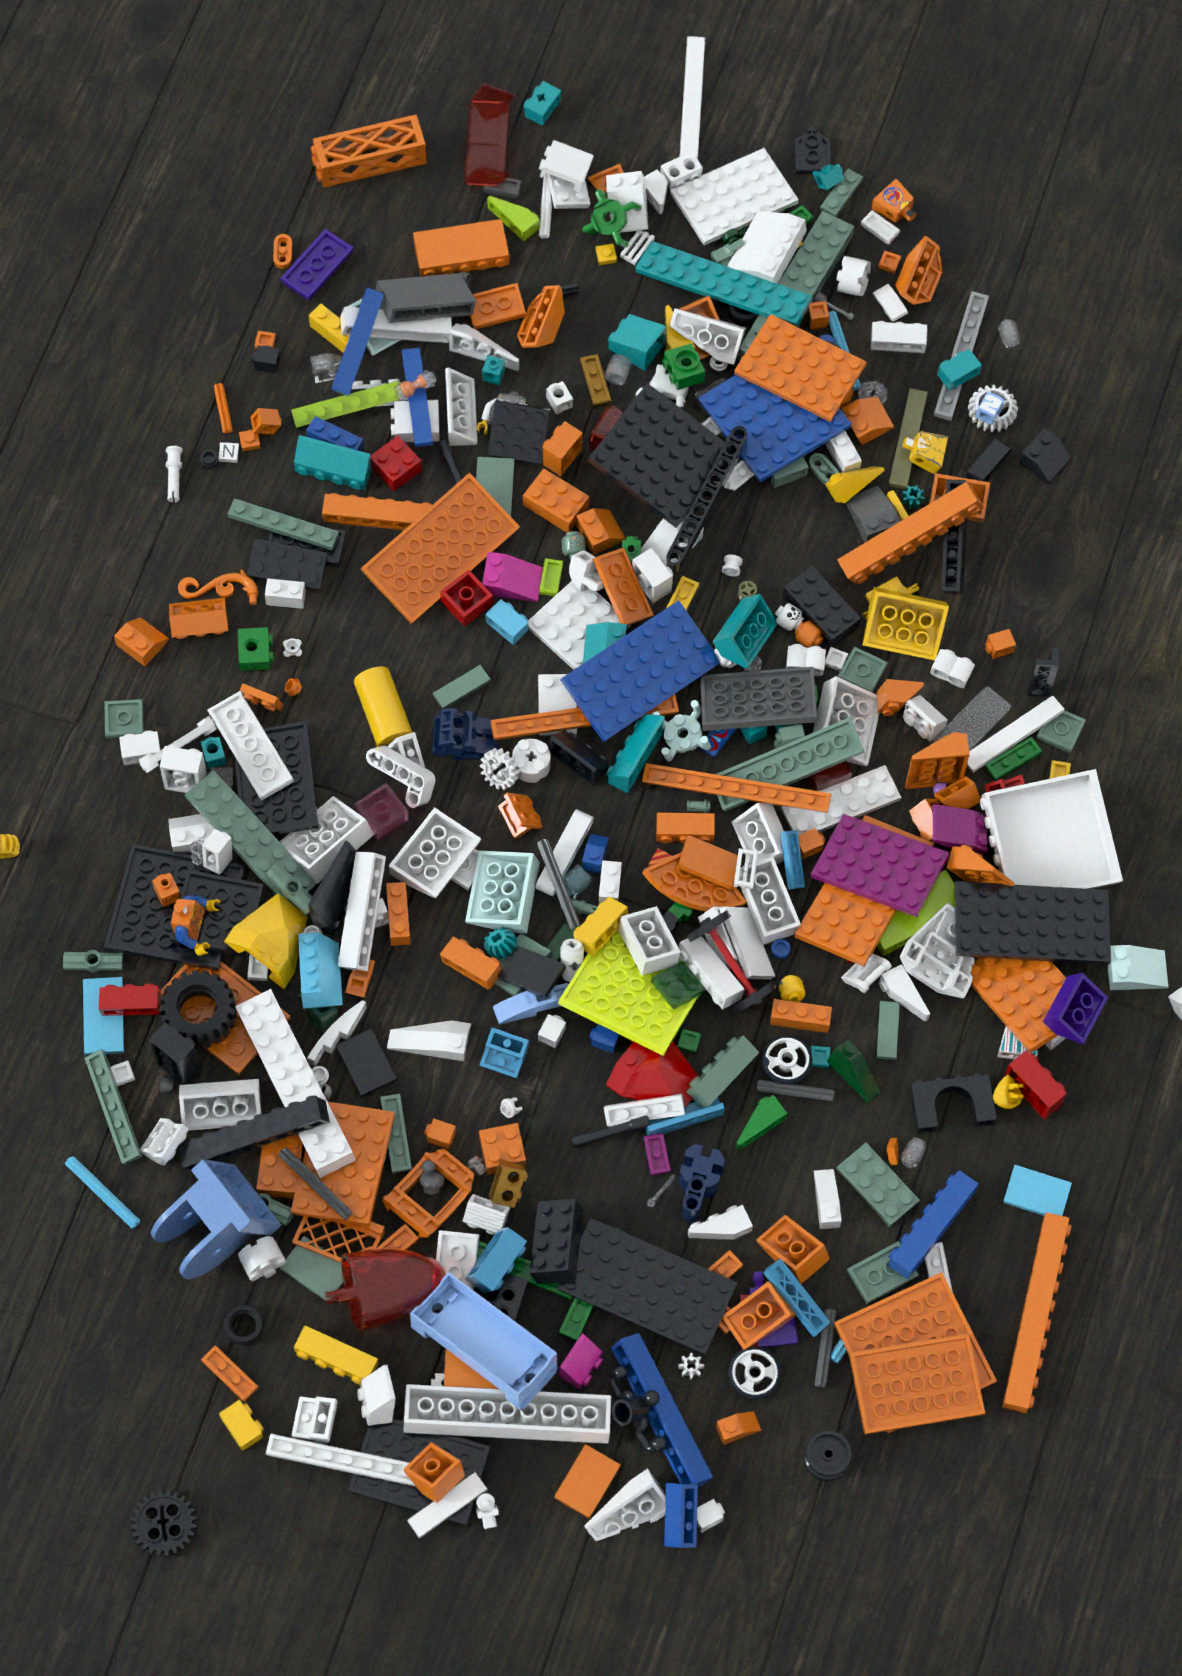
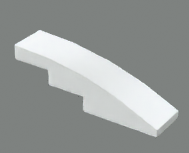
(340, 1029)

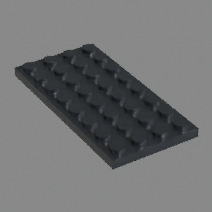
(1032, 923)
(649, 1287)

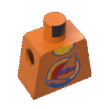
(894, 203)

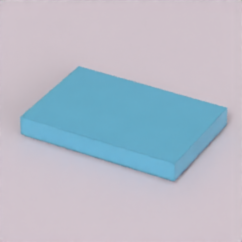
(1036, 1191)

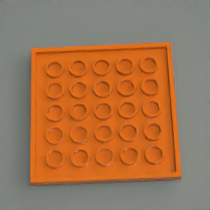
(912, 1316)

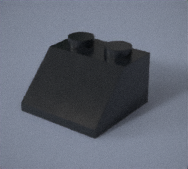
(1045, 456)

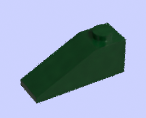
(854, 1070)

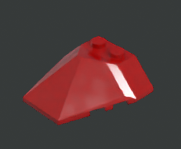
(650, 1075)

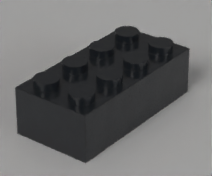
(822, 606)
(175, 1054)
(556, 1241)

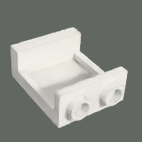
(566, 163)

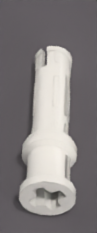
(173, 466)

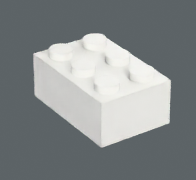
(182, 768)
(649, 940)

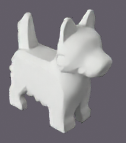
(662, 383)

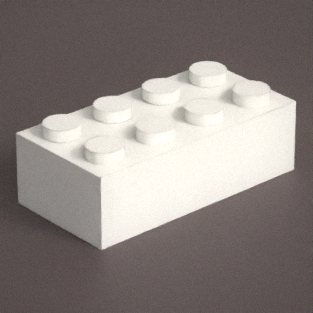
(769, 902)

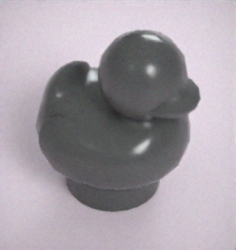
(429, 1179)

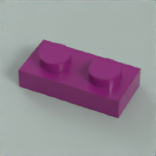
(656, 1154)

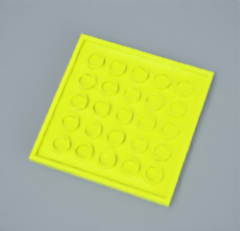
(621, 999)

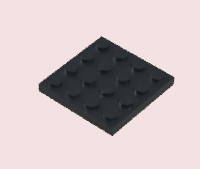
(237, 901)

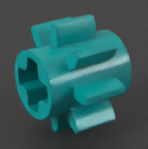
(913, 496)

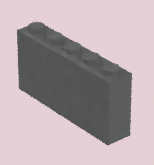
(425, 297)

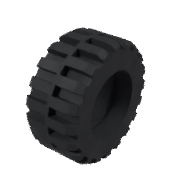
(200, 985)

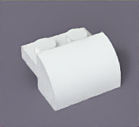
(163, 1141)
(314, 1419)

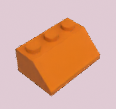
(980, 487)
(198, 618)

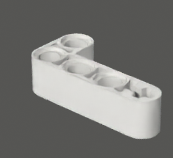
(417, 778)

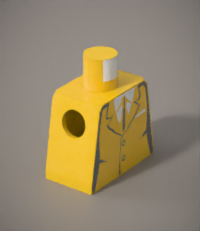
(926, 450)

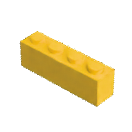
(335, 1355)

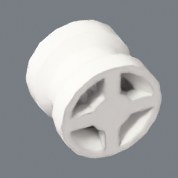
(732, 565)

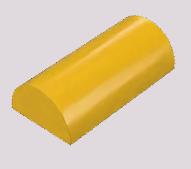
(382, 705)

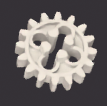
(505, 777)

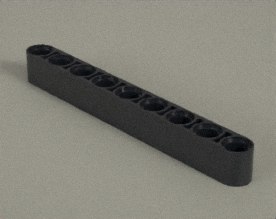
(706, 506)

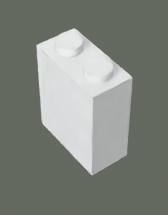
(403, 424)

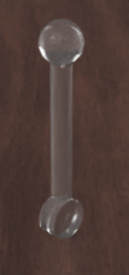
(651, 1202)

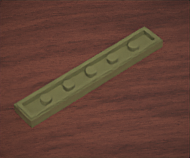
(909, 428)

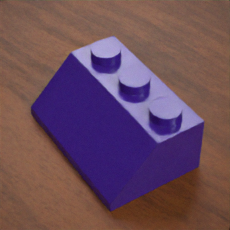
(1075, 1008)

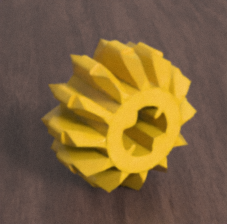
(9, 846)

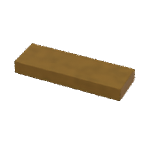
(595, 380)

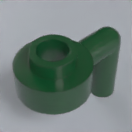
(733, 235)

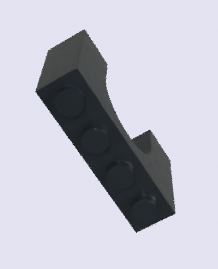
(975, 1088)

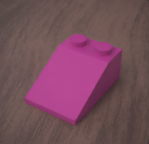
(512, 577)

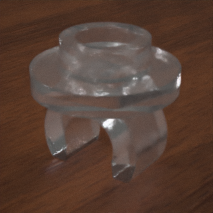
(476, 1165)

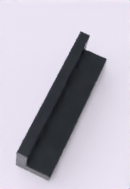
(1048, 675)

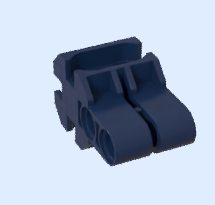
(469, 732)
(701, 1174)

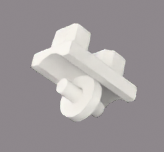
(487, 1510)

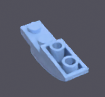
(527, 1005)

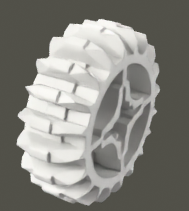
(1000, 422)

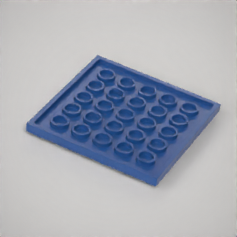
(775, 427)

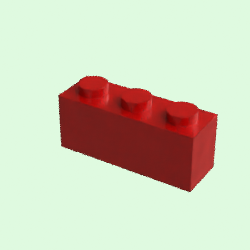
(129, 1000)

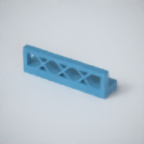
(693, 1115)
(796, 1297)

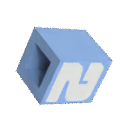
(990, 408)

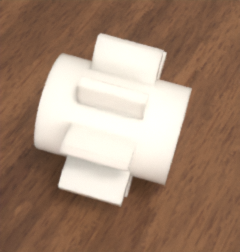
(691, 1372)

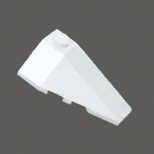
(712, 335)
(474, 344)
(438, 1039)
(634, 1504)

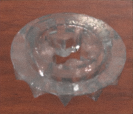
(866, 388)

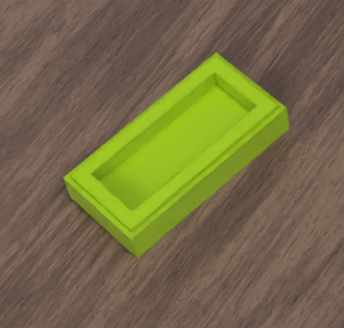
(551, 577)

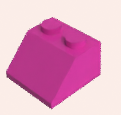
(581, 1362)

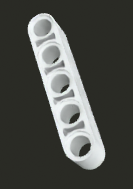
(566, 849)

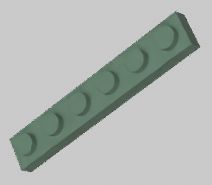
(283, 524)
(113, 1107)

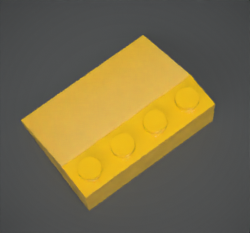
(905, 623)

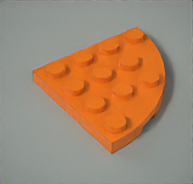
(690, 889)

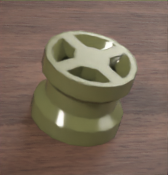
(747, 587)

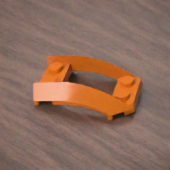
(414, 1213)

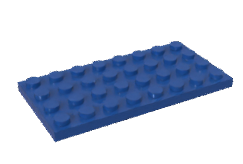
(640, 671)

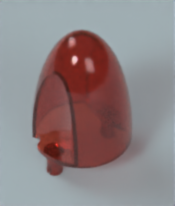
(385, 1285)

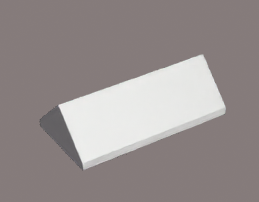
(461, 409)

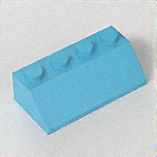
(319, 971)

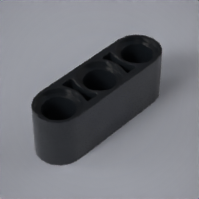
(989, 461)

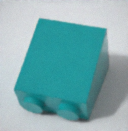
(638, 340)

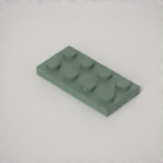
(877, 1184)

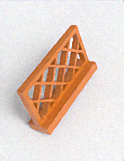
(374, 1230)

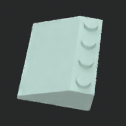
(503, 890)

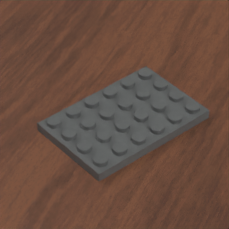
(758, 698)

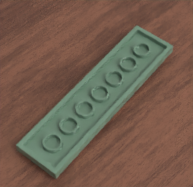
(798, 759)
(247, 833)

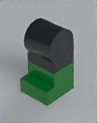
(675, 915)

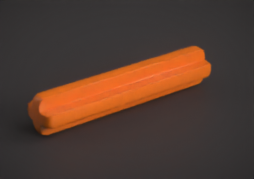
(223, 408)

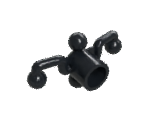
(635, 1410)

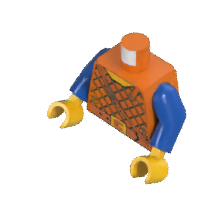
(188, 919)

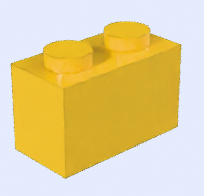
(241, 1425)

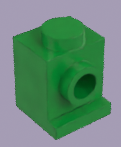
(637, 544)

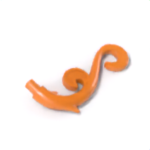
(218, 582)

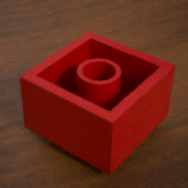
(395, 463)
(466, 598)

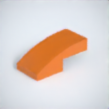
(359, 981)

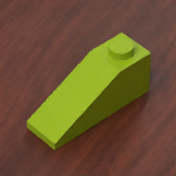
(516, 217)

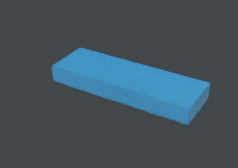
(792, 859)

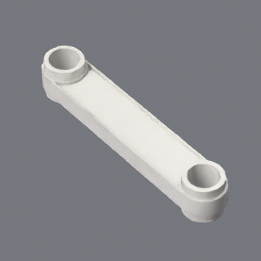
(204, 727)

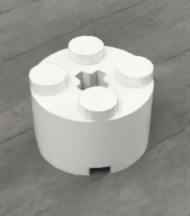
(853, 276)
(537, 752)
(261, 1258)

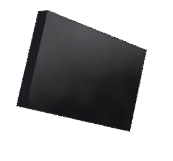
(531, 971)
(366, 1063)

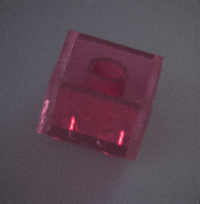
(382, 811)

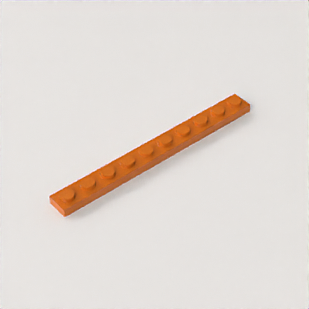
(558, 721)
(737, 788)

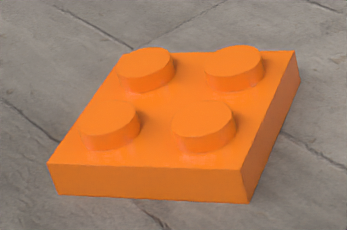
(257, 696)

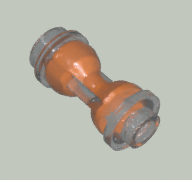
(407, 389)

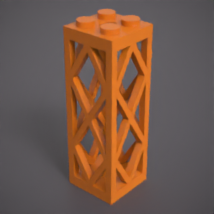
(352, 153)

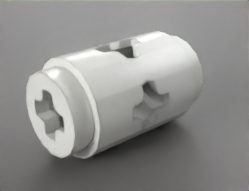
(572, 956)

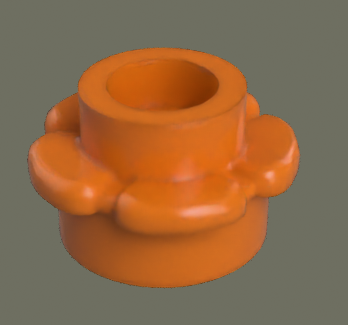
(293, 687)

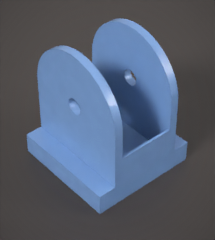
(227, 1208)

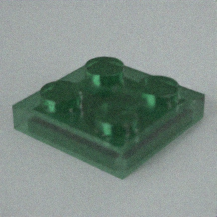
(678, 985)

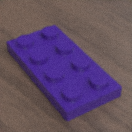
(317, 264)

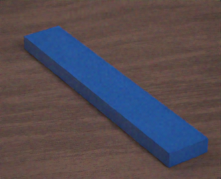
(357, 341)
(418, 401)

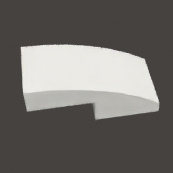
(890, 302)

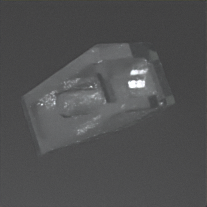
(325, 366)

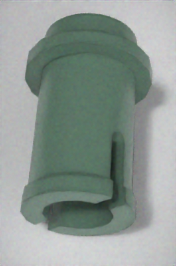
(698, 806)

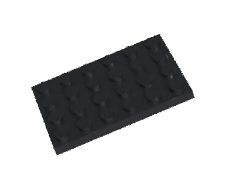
(294, 805)
(391, 1442)

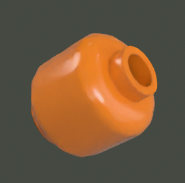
(808, 634)

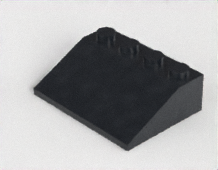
(332, 895)

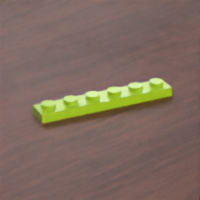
(345, 404)

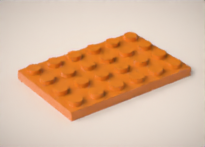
(800, 368)
(1019, 995)
(237, 1048)
(358, 1182)
(916, 1384)

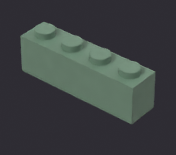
(722, 1071)

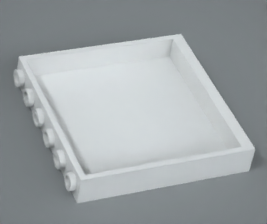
(1053, 833)

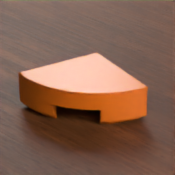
(892, 1151)

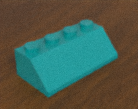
(332, 463)
(745, 631)
(601, 636)
(636, 752)

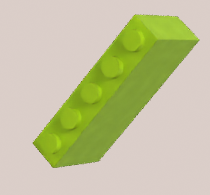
(905, 926)

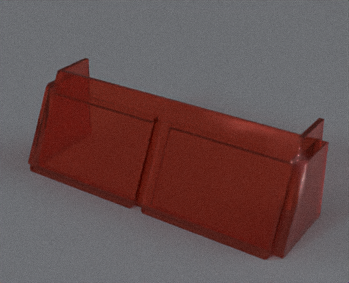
(487, 136)

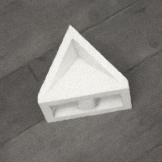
(408, 747)

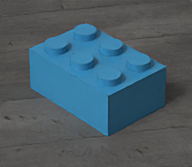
(496, 1260)

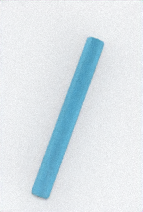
(839, 338)
(102, 1192)

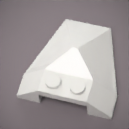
(933, 958)

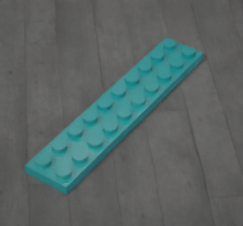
(723, 283)

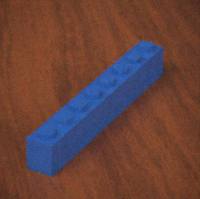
(664, 1417)

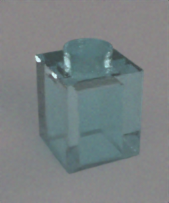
(577, 881)

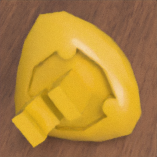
(1008, 1093)

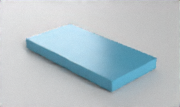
(100, 1030)

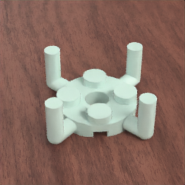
(681, 723)

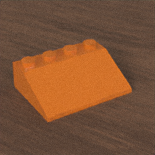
(939, 762)

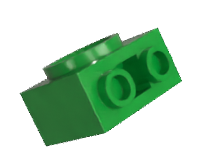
(683, 366)
(259, 658)

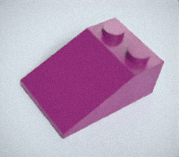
(959, 827)

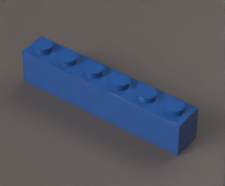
(933, 1224)

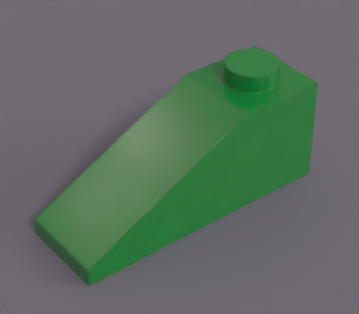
(764, 1118)

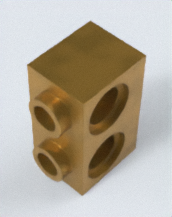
(503, 1183)

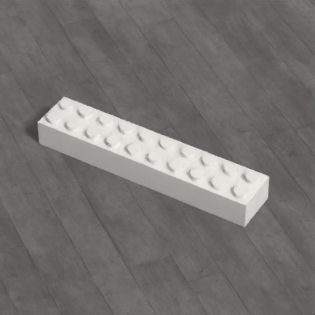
(293, 1078)
(491, 1415)

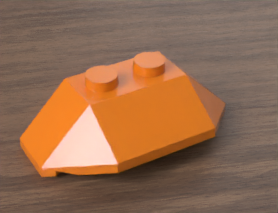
(920, 272)
(542, 318)

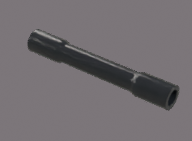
(447, 455)
(589, 1137)

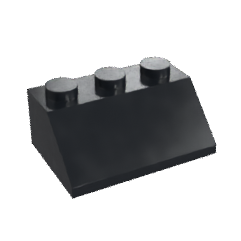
(578, 756)

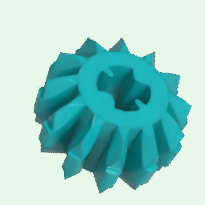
(500, 943)

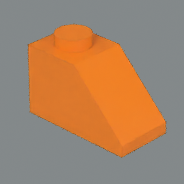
(959, 794)
(737, 1427)

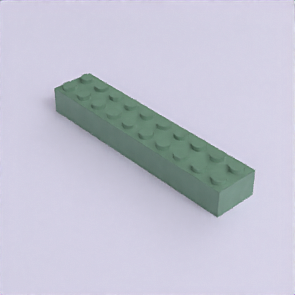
(811, 264)

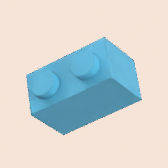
(507, 621)

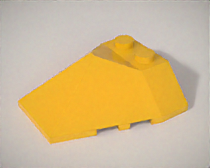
(271, 937)

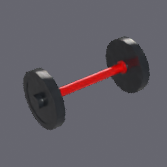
(753, 996)

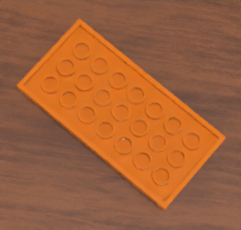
(440, 547)
(847, 922)

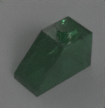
(321, 1016)

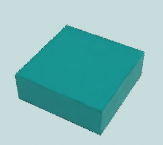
(820, 1056)

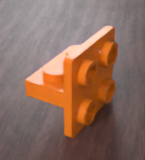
(519, 814)

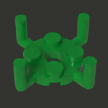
(618, 221)

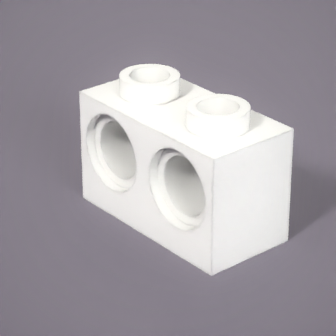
(679, 168)

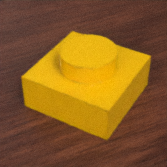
(606, 254)

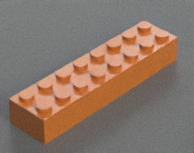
(910, 533)

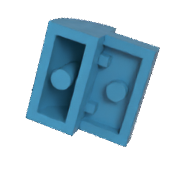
(504, 1053)

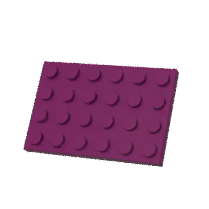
(880, 865)

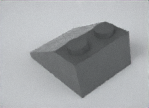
(872, 512)

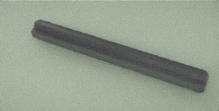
(558, 883)
(315, 1183)

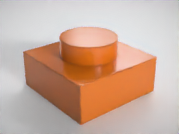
(249, 440)

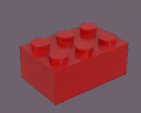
(1038, 1085)

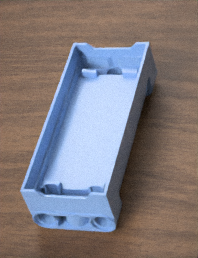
(486, 1340)

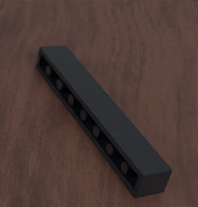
(255, 1132)

